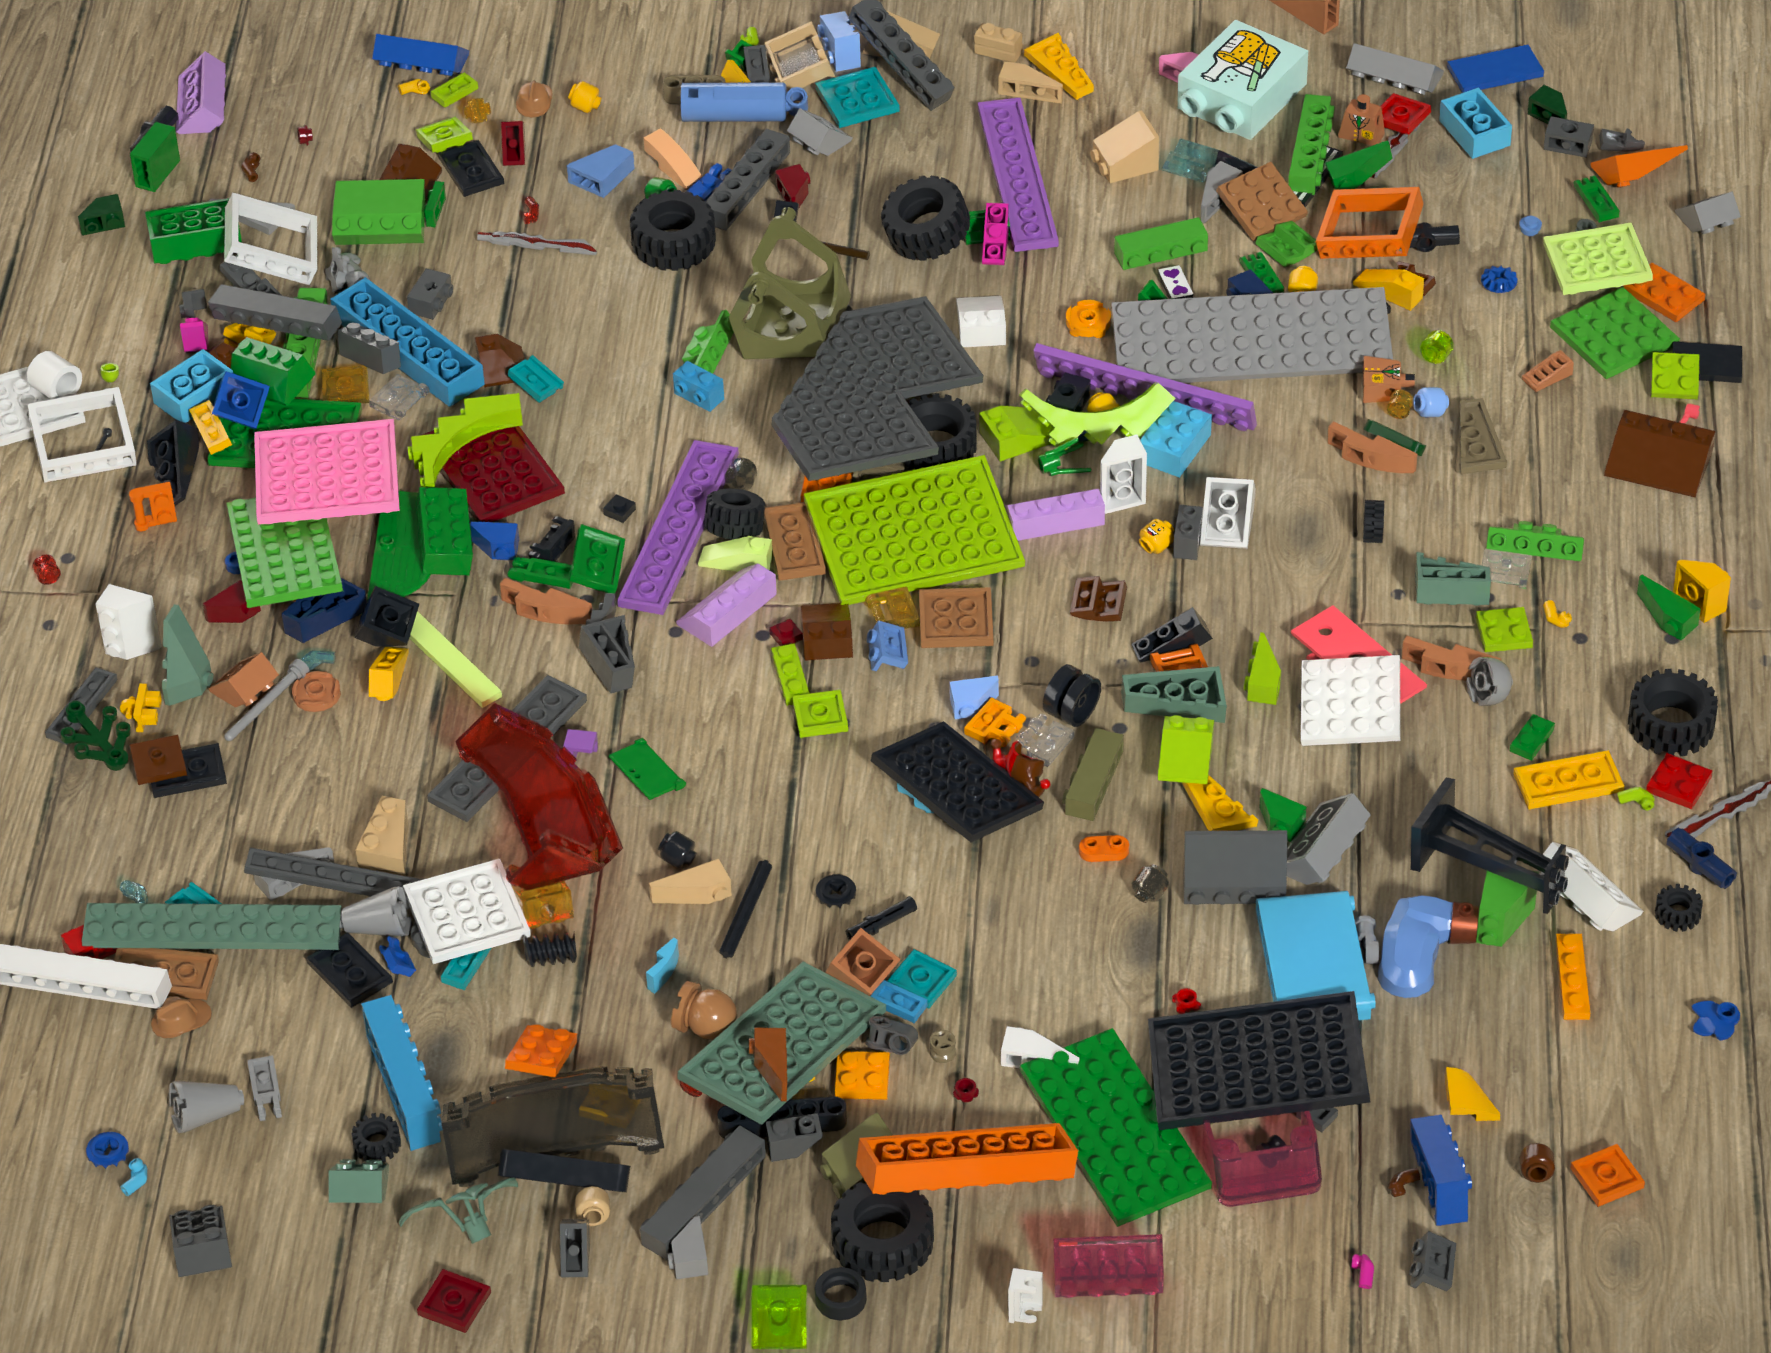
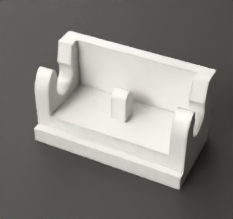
(1025, 1294)

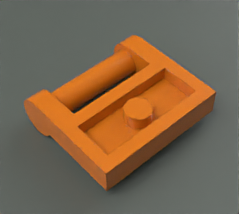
(161, 505)
(1178, 660)

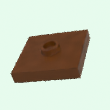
(158, 759)

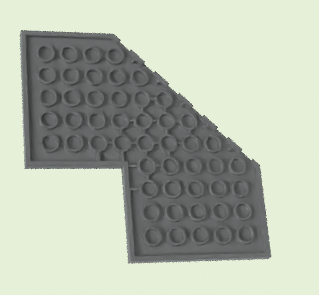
(851, 399)

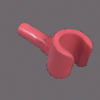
(1691, 411)

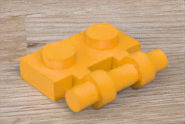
(990, 718)

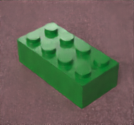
(444, 531)

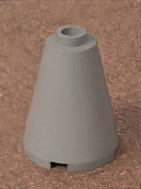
(378, 914)
(202, 1103)

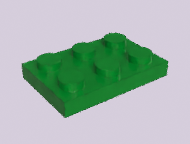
(597, 559)

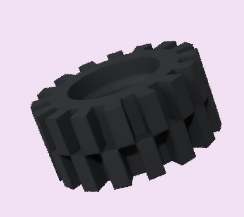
(1373, 521)
(1677, 918)
(374, 1126)

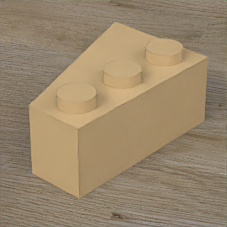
(920, 35)
(385, 838)

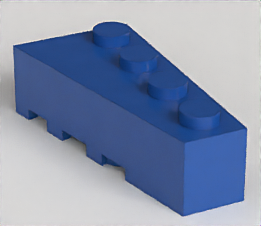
(1441, 1169)

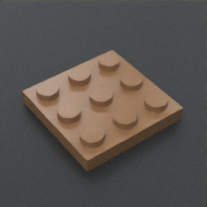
(1261, 200)
(956, 617)

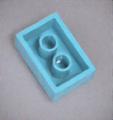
(1475, 123)
(188, 385)
(1176, 438)

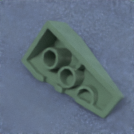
(185, 660)

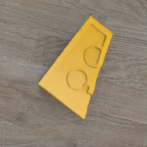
(1218, 809)

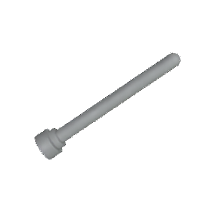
(296, 670)

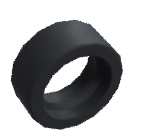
(842, 1310)

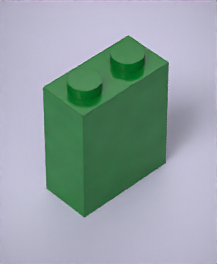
(155, 157)

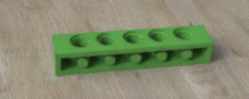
(1309, 147)
(306, 345)

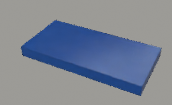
(1495, 68)

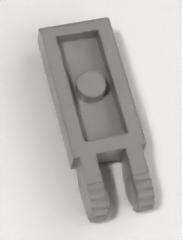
(264, 1085)

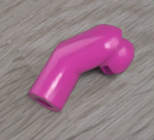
(1367, 1270)

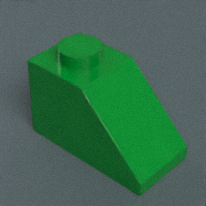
(1282, 813)

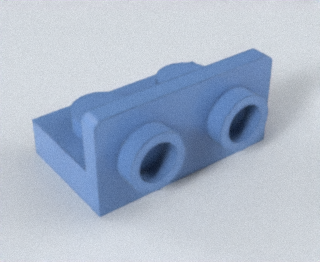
(887, 646)

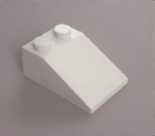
(981, 321)
(1227, 512)

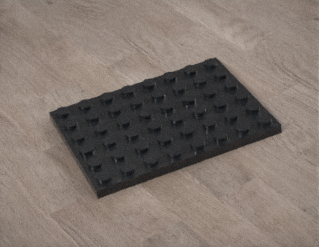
(1257, 1060)

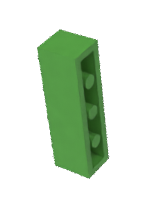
(1161, 243)

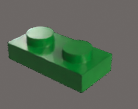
(435, 203)
(1532, 737)

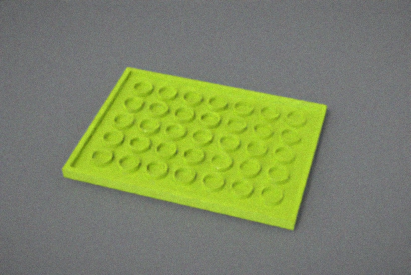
(914, 529)

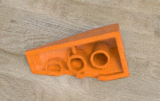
(1632, 166)

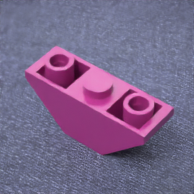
(995, 234)
(194, 335)

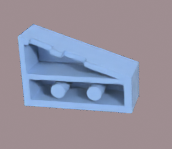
(840, 41)

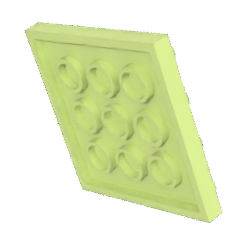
(1597, 258)

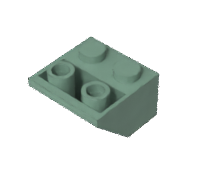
(358, 1182)

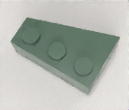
(1451, 583)

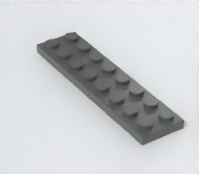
(468, 786)

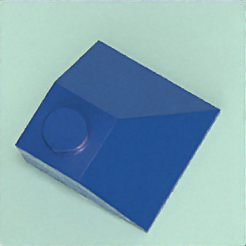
(240, 400)

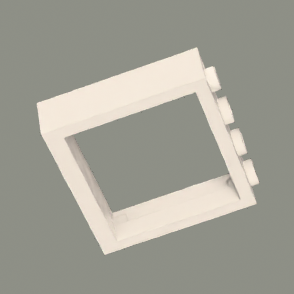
(263, 259)
(87, 462)

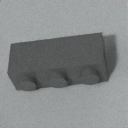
(369, 348)

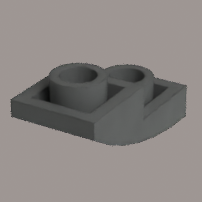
(606, 610)

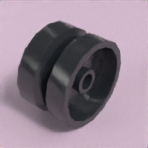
(1072, 695)

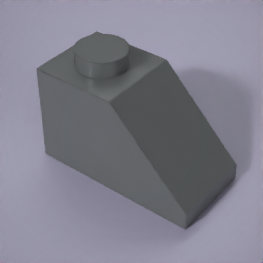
(574, 1247)

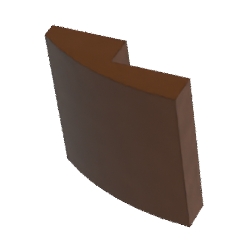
(1098, 600)

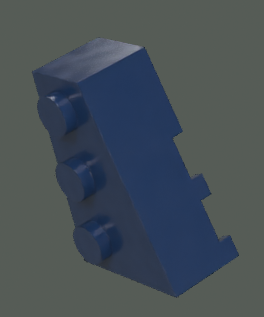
(320, 613)

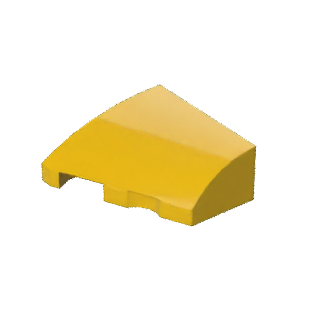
(239, 332)
(1467, 1097)

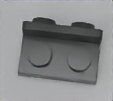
(1433, 1261)

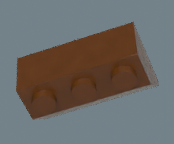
(412, 163)

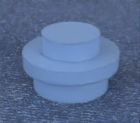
(1530, 225)

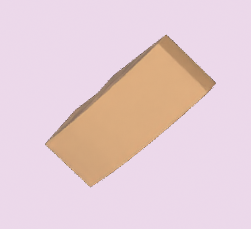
(671, 158)

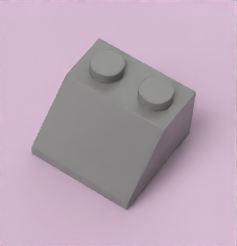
(817, 133)
(1709, 212)

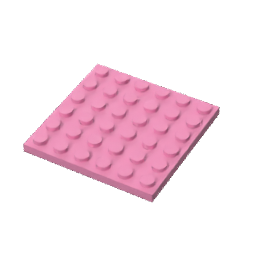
(326, 471)

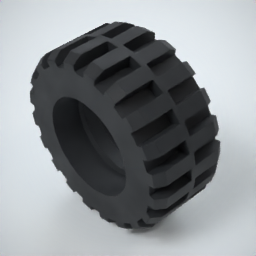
(931, 237)
(675, 248)
(882, 1257)

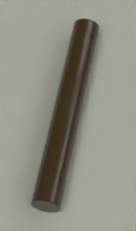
(848, 251)

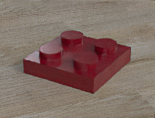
(454, 1300)

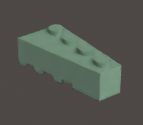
(1176, 692)

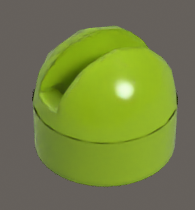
(109, 372)

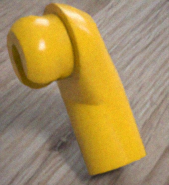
(416, 86)

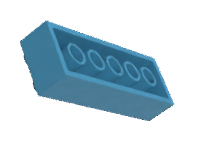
(402, 1072)

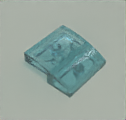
(1191, 160)

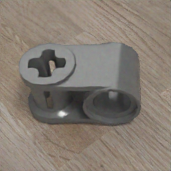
(885, 1035)

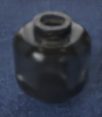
(741, 474)
(1150, 883)

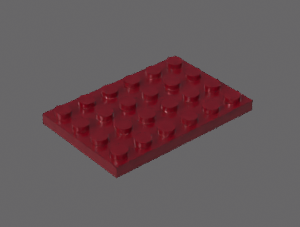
(501, 474)

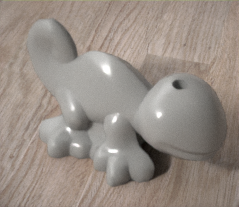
(344, 270)

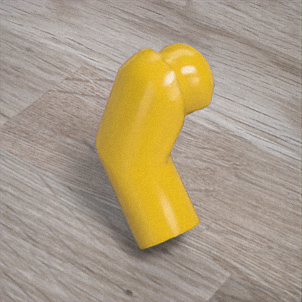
(1561, 620)

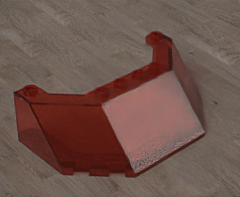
(549, 796)

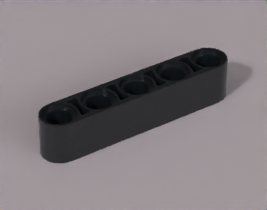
(830, 1111)
(563, 1170)

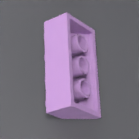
(201, 96)
(1057, 514)
(730, 604)

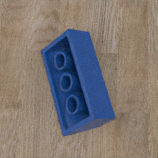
(420, 54)

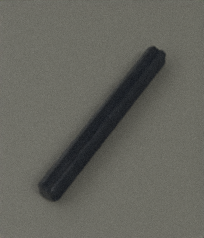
(745, 909)

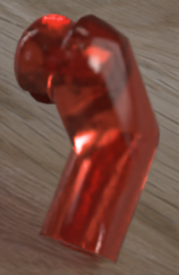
(533, 206)

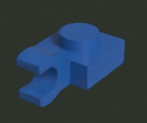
(397, 960)

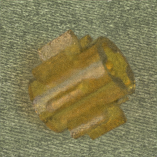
(477, 110)

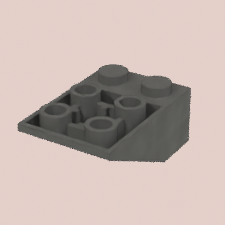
(200, 1240)

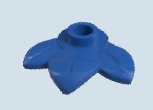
(1715, 1019)

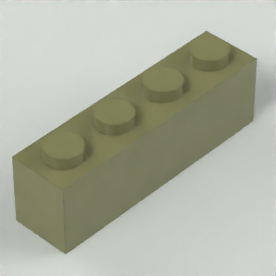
(1093, 774)

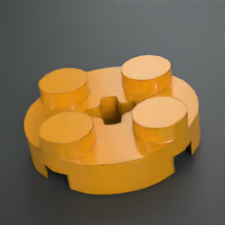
(1079, 325)

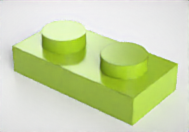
(454, 90)

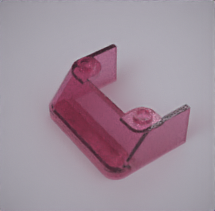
(1266, 1172)

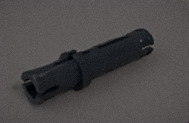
(872, 924)

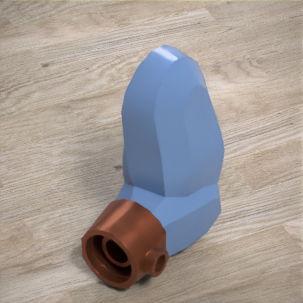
(1414, 940)

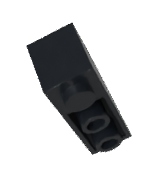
(1174, 635)

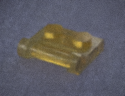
(899, 605)

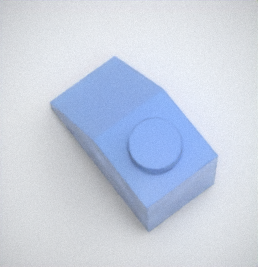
(971, 695)

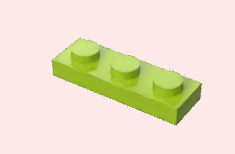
(789, 672)

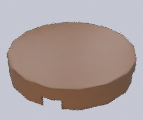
(316, 691)

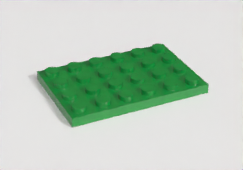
(274, 416)

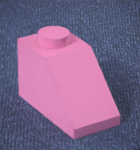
(1173, 64)

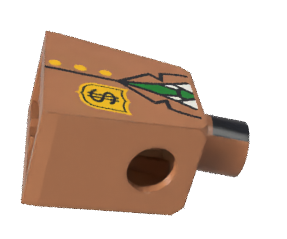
(1362, 122)
(1382, 378)

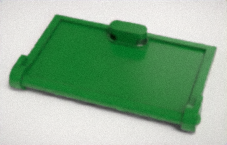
(647, 769)

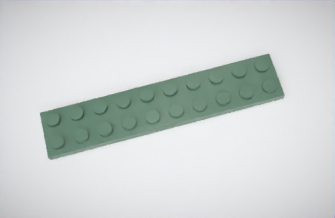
(212, 926)

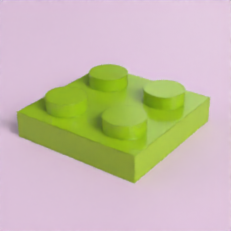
(444, 134)
(1675, 375)
(1504, 629)
(820, 713)

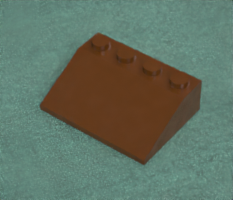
(1660, 453)

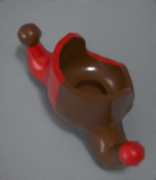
(1021, 767)

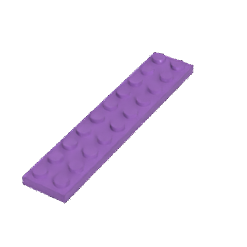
(1018, 174)
(1133, 383)
(676, 529)

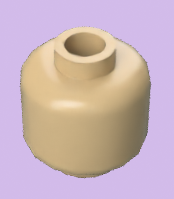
(593, 1204)

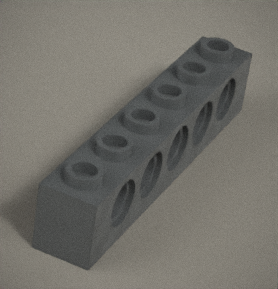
(904, 63)
(748, 177)

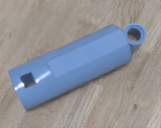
(740, 102)

